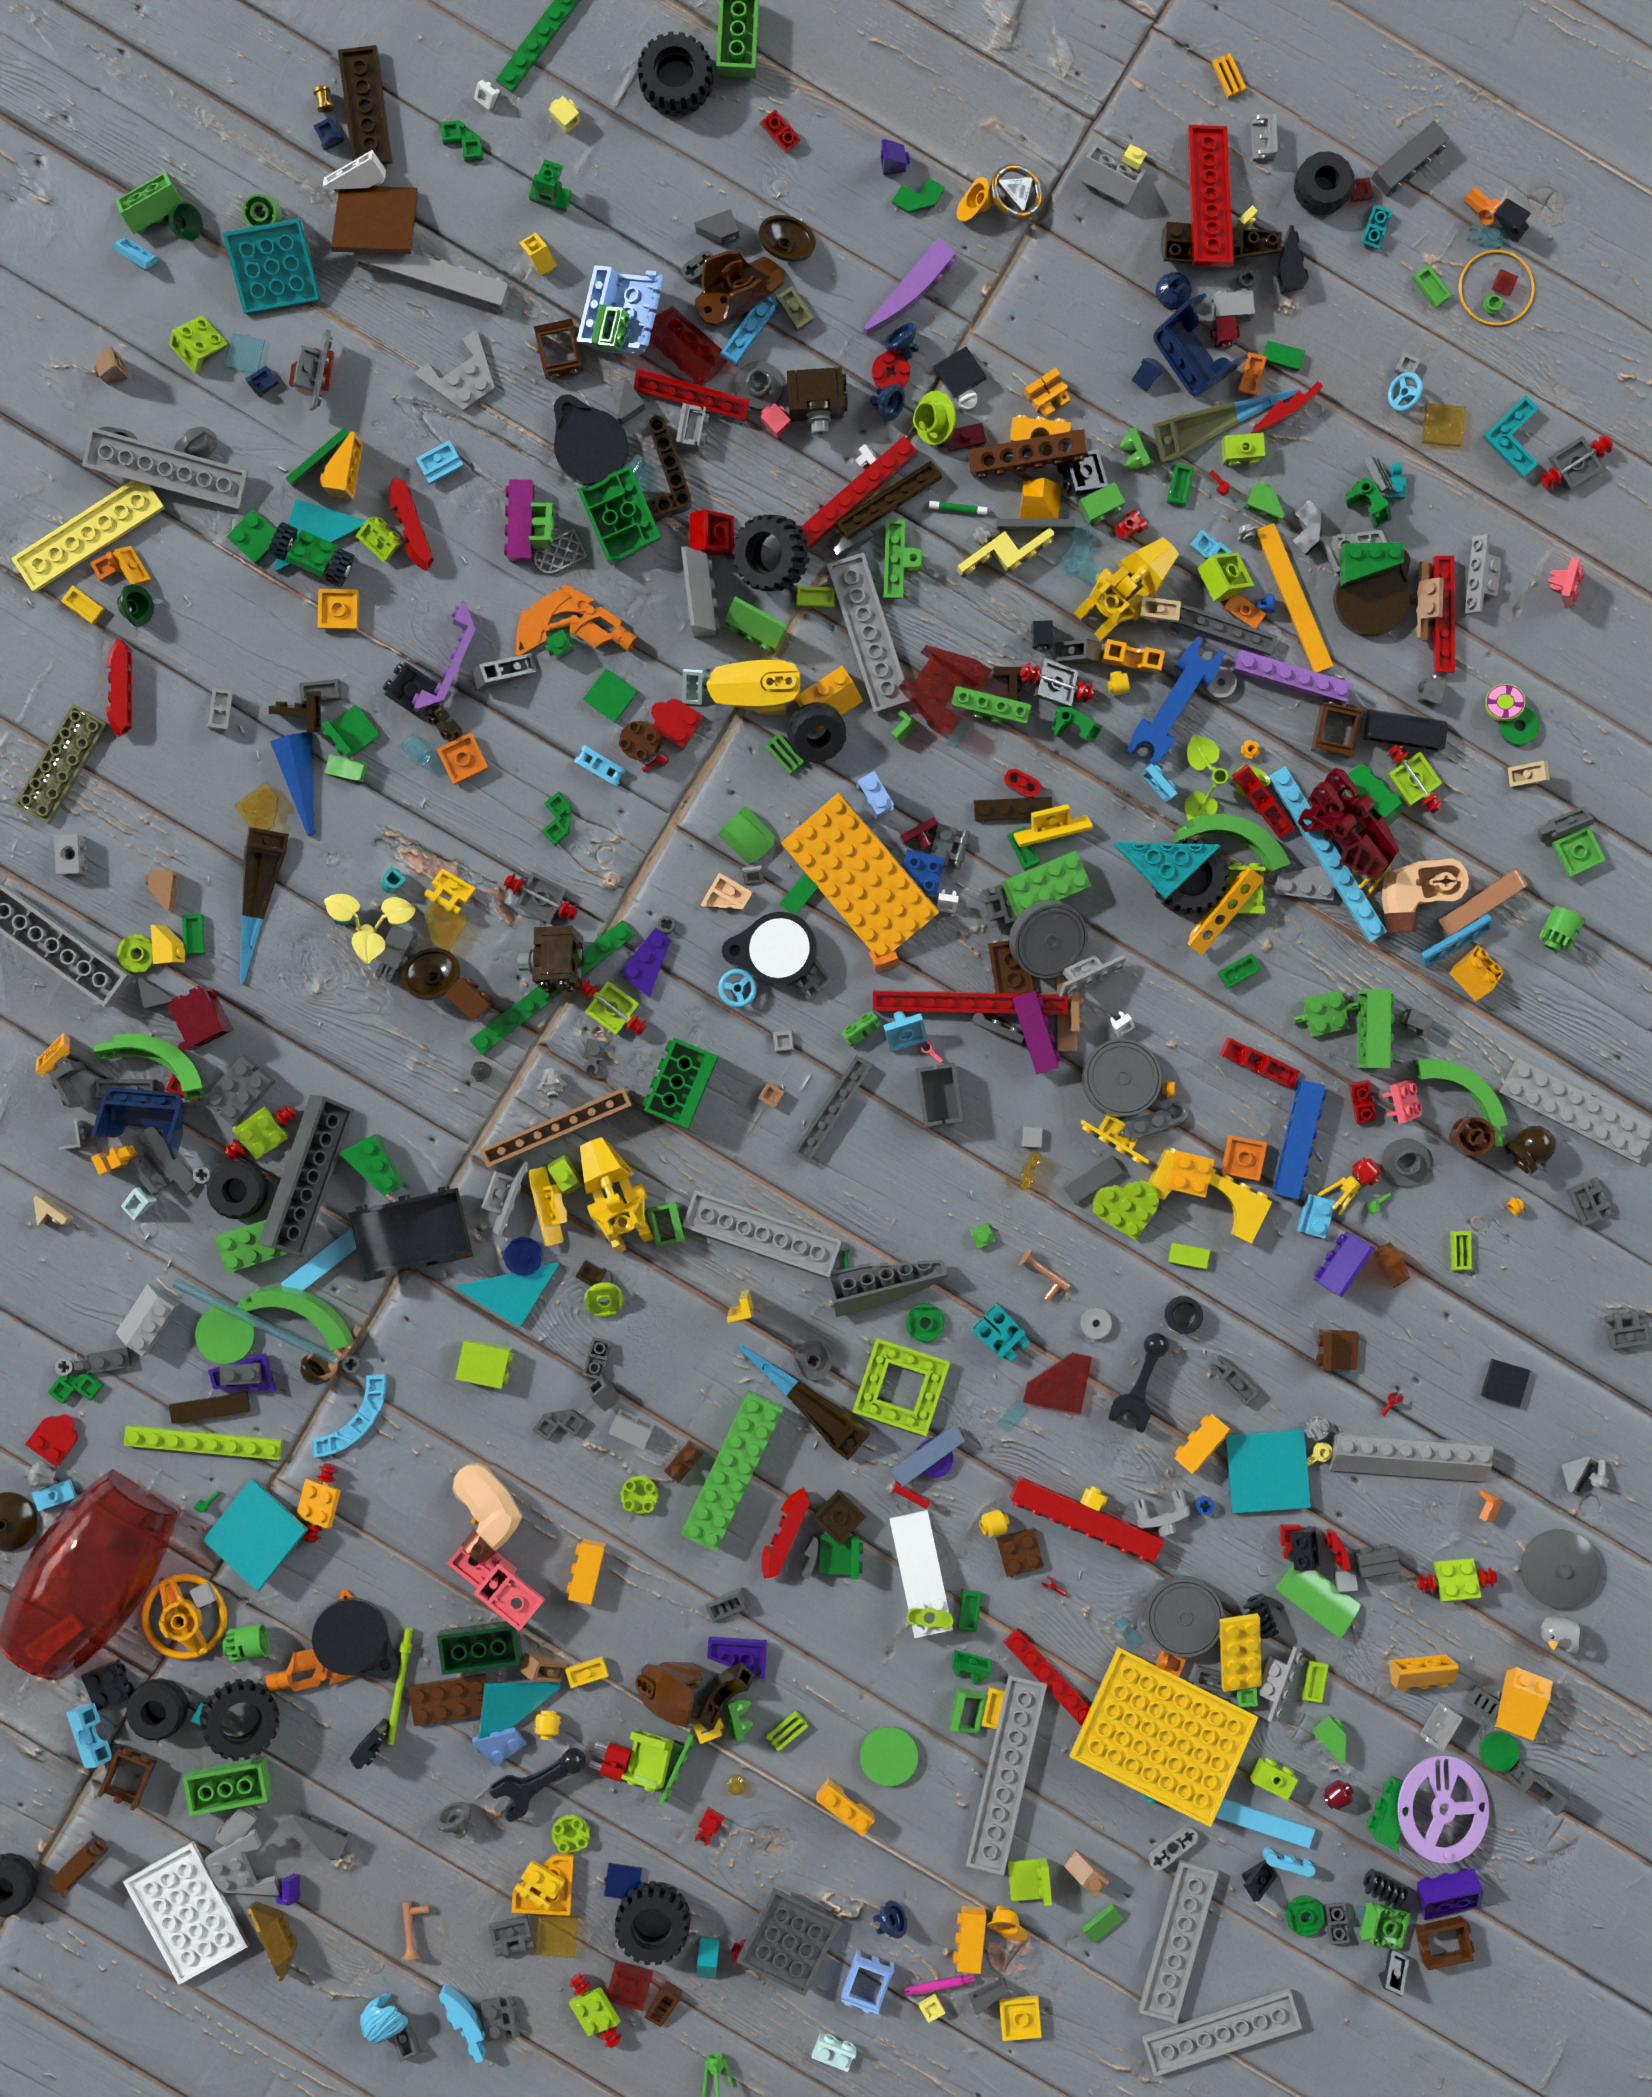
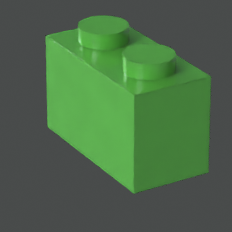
(1102, 503)

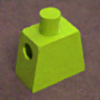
(565, 1174)

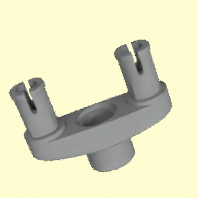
(1163, 1521)

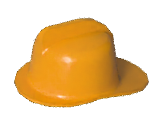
(976, 200)
(1007, 1924)

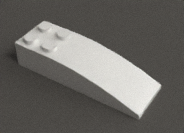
(919, 1567)

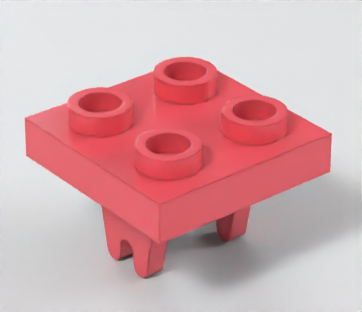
(1568, 581)
(1405, 1101)

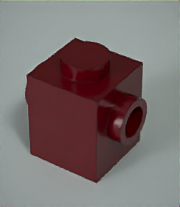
(1224, 332)

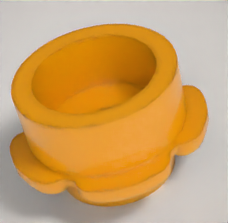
(1250, 754)
(1168, 1089)
(1515, 1206)

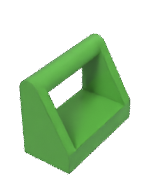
(676, 1221)
(961, 1694)

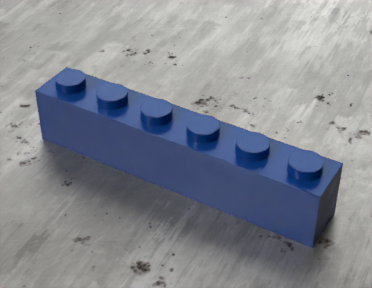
(1298, 1139)

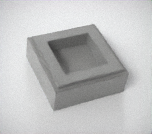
(1407, 364)
(783, 1041)
(1032, 1137)
(1346, 1581)
(203, 1594)

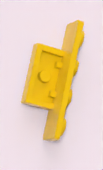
(1052, 824)
(1108, 1133)
(548, 1205)

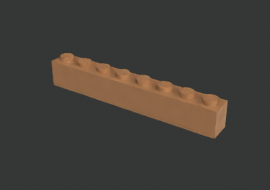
(556, 1127)

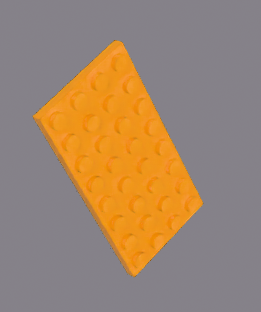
(860, 876)

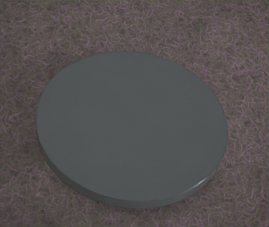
(760, 384)
(1405, 1162)

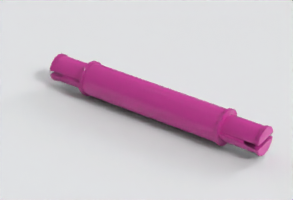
(939, 1985)

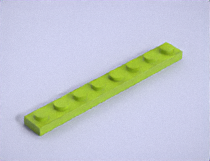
(203, 1442)

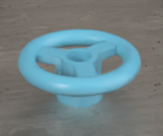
(1407, 393)
(723, 984)

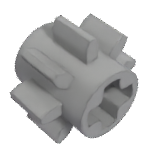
(1317, 1428)

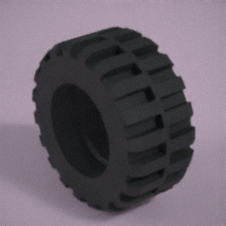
(667, 50)
(749, 547)
(1209, 895)
(251, 1742)
(652, 1948)

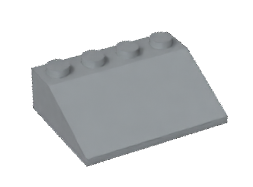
(699, 592)

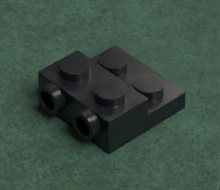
(1083, 475)
(406, 684)
(108, 1685)
(368, 1747)

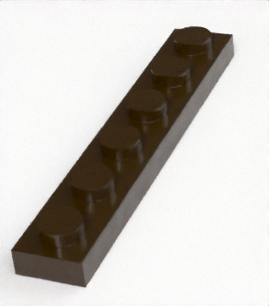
(888, 500)

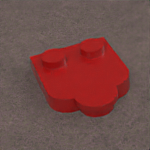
(676, 721)
(54, 1438)

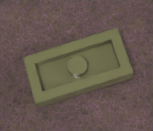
(795, 308)

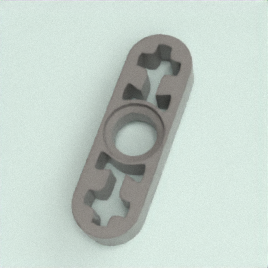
(1158, 1851)

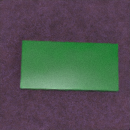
(317, 458)

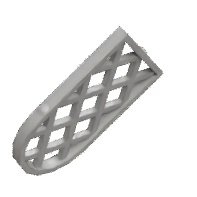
(561, 567)

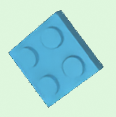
(1161, 786)

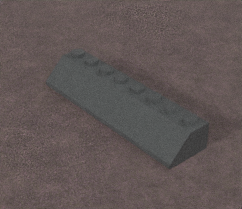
(306, 1175)

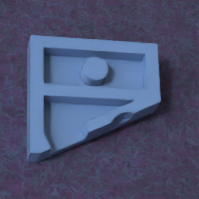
(500, 1745)

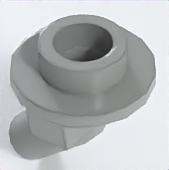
(981, 536)
(1599, 1480)

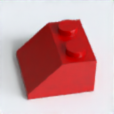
(712, 532)

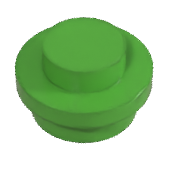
(1493, 304)

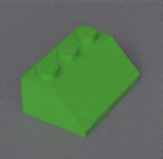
(148, 203)
(755, 625)

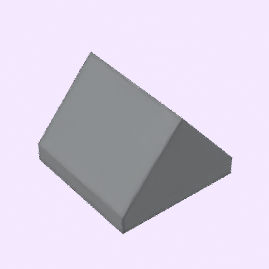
(752, 874)

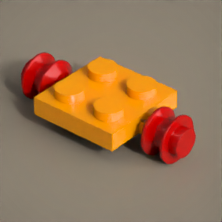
(319, 1502)

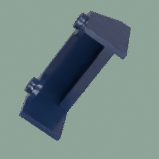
(1186, 353)
(142, 1109)

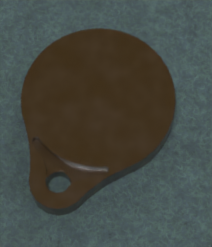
(1375, 602)

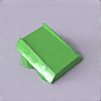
(1384, 1925)

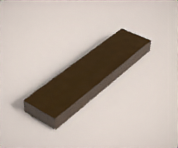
(209, 1407)

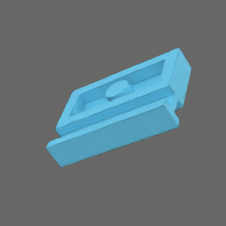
(439, 462)
(1316, 1215)

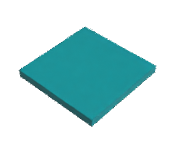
(272, 265)
(1267, 1471)
(255, 1534)

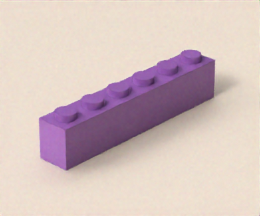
(1291, 677)

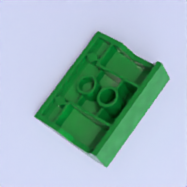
(619, 515)

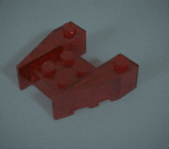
(937, 685)

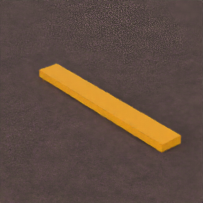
(1294, 598)

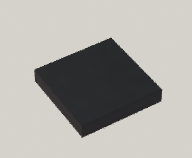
(959, 372)
(1505, 1382)

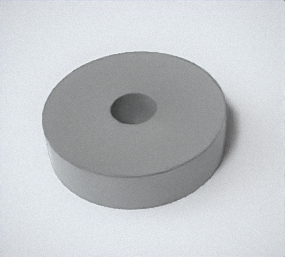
(1229, 686)
(1087, 1319)

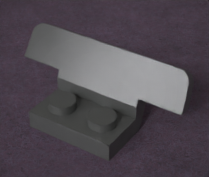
(156, 1166)

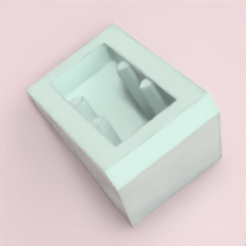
(693, 686)
(138, 1202)

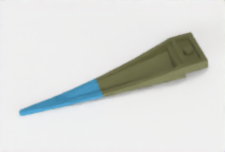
(1188, 430)

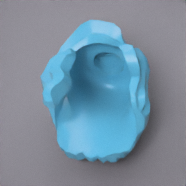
(381, 2023)

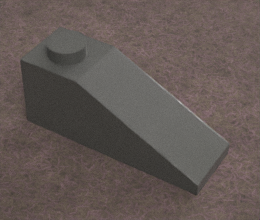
(503, 670)
(326, 1837)

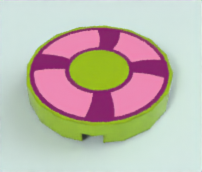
(1505, 702)

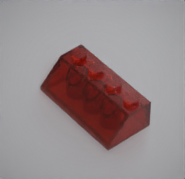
(686, 346)

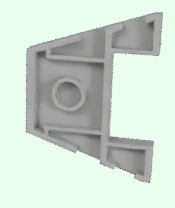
(467, 382)
(233, 1872)

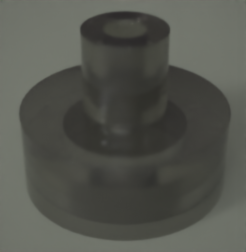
(481, 1071)

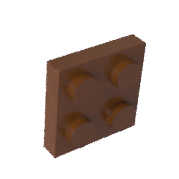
(1020, 1552)

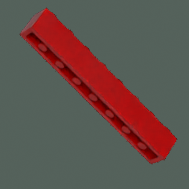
(858, 491)
(1093, 1522)

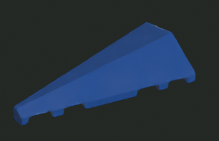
(295, 760)

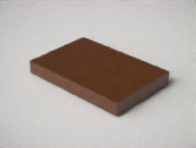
(1006, 973)

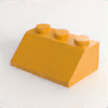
(834, 689)
(1423, 1671)

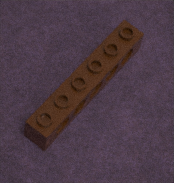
(1037, 445)

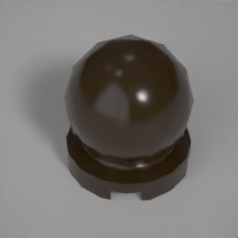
(1532, 1147)

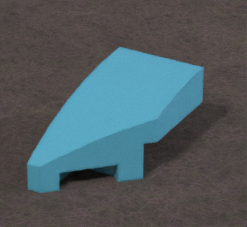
(1207, 546)

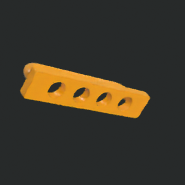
(1207, 922)

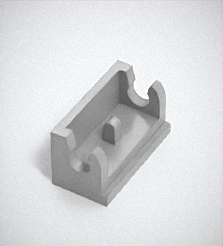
(1264, 137)
(220, 709)
(631, 1428)
(1441, 1726)
(236, 1825)

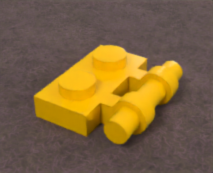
(452, 887)
(541, 1879)

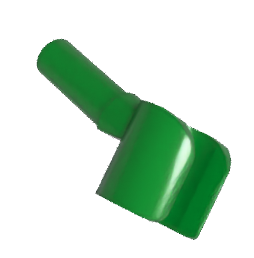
(202, 1506)

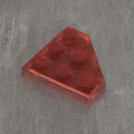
(1061, 1384)

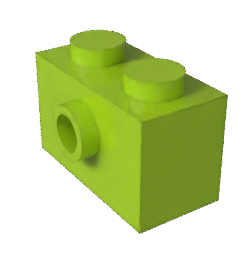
(1243, 449)
(1273, 1777)

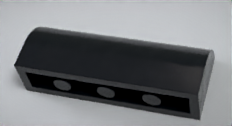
(1405, 730)

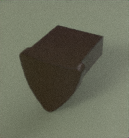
(590, 1273)

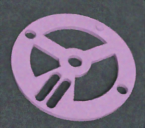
(1426, 1846)

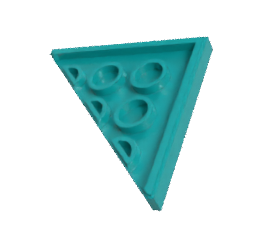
(320, 522)
(1166, 863)
(510, 1294)
(510, 1702)

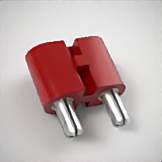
(615, 1761)

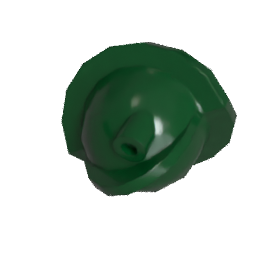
(136, 605)

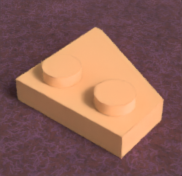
(726, 894)

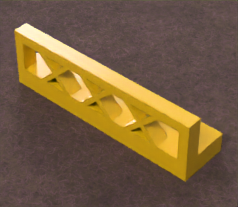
(744, 1310)

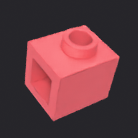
(775, 419)

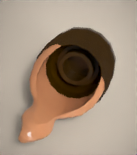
(319, 1371)

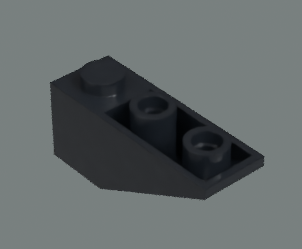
(1290, 271)

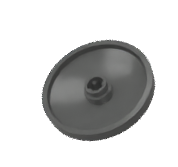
(1560, 1568)

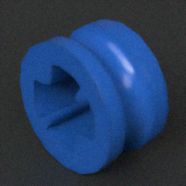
(1208, 1510)

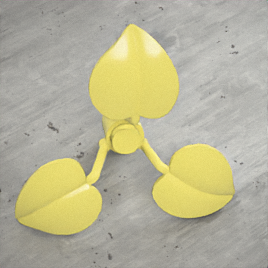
(366, 942)

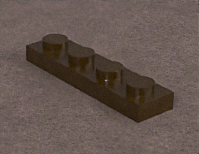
(1009, 808)

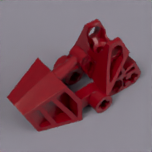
(1364, 852)

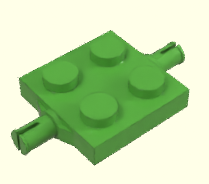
(1325, 1013)

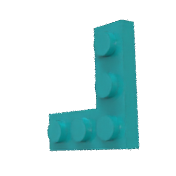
(1503, 442)

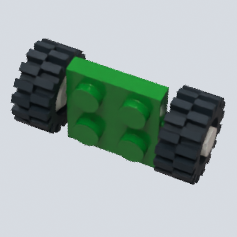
(311, 553)

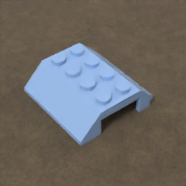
(631, 292)

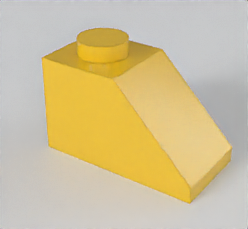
(538, 254)
(166, 946)

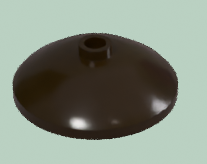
(786, 238)
(429, 966)
(19, 1521)

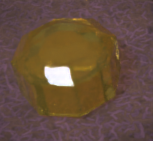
(736, 1784)

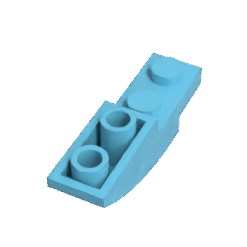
(463, 2016)

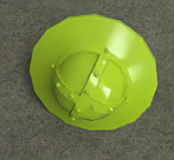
(935, 417)

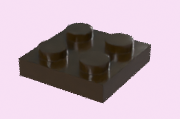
(839, 1517)

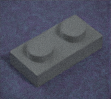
(240, 1373)

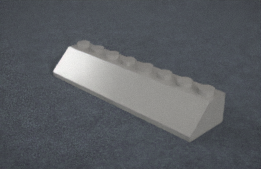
(1410, 1456)

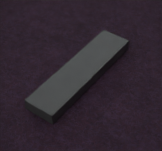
(1035, 524)

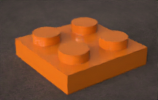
(462, 758)
(1243, 1157)

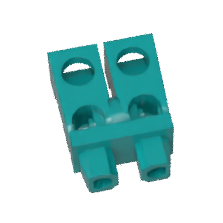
(1003, 1339)

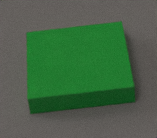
(610, 695)

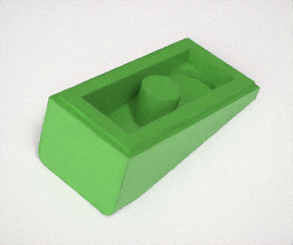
(346, 768)

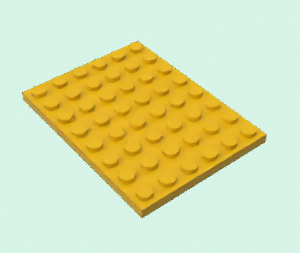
(1163, 1737)

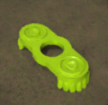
(942, 1618)

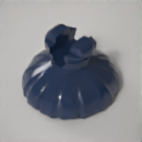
(1173, 296)
(902, 340)
(889, 401)
(891, 1920)

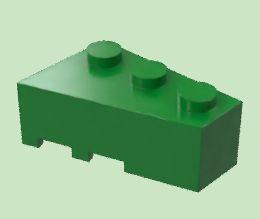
(1368, 559)
(1386, 803)
(374, 1164)
(1384, 1822)

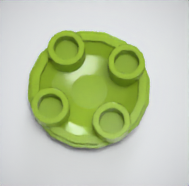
(639, 1495)
(570, 1834)

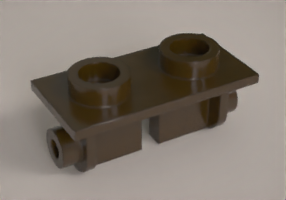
(437, 716)

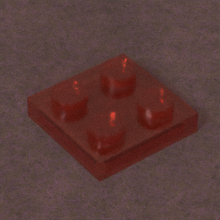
(629, 1985)

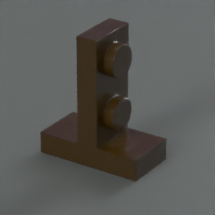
(1012, 674)
(311, 710)

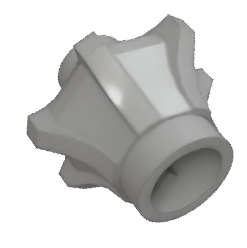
(552, 1083)
(39, 1475)

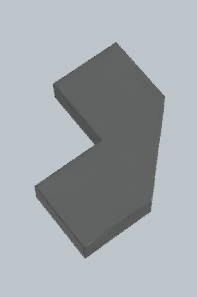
(567, 1419)

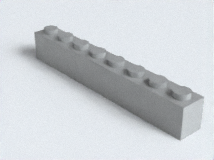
(439, 276)

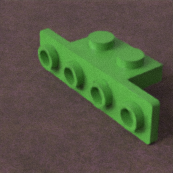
(990, 706)
(677, 1759)

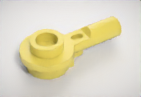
(1322, 1452)

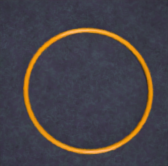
(1507, 253)

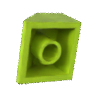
(1225, 576)

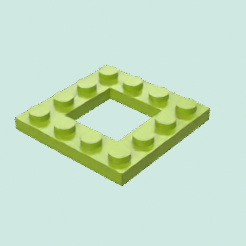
(871, 1407)

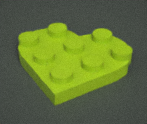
(1127, 1207)

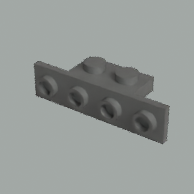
(311, 368)

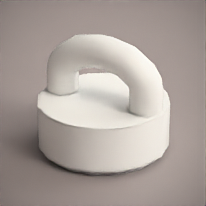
(967, 400)

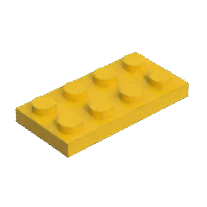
(1240, 1652)

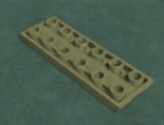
(61, 764)

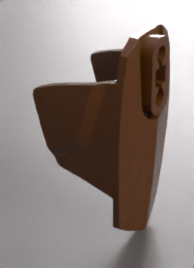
(738, 283)
(669, 1690)

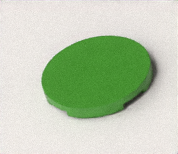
(223, 1337)
(889, 1756)

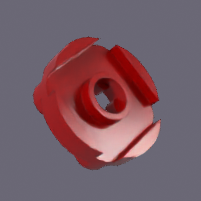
(890, 360)

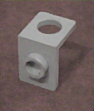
(81, 1136)

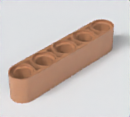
(1482, 902)

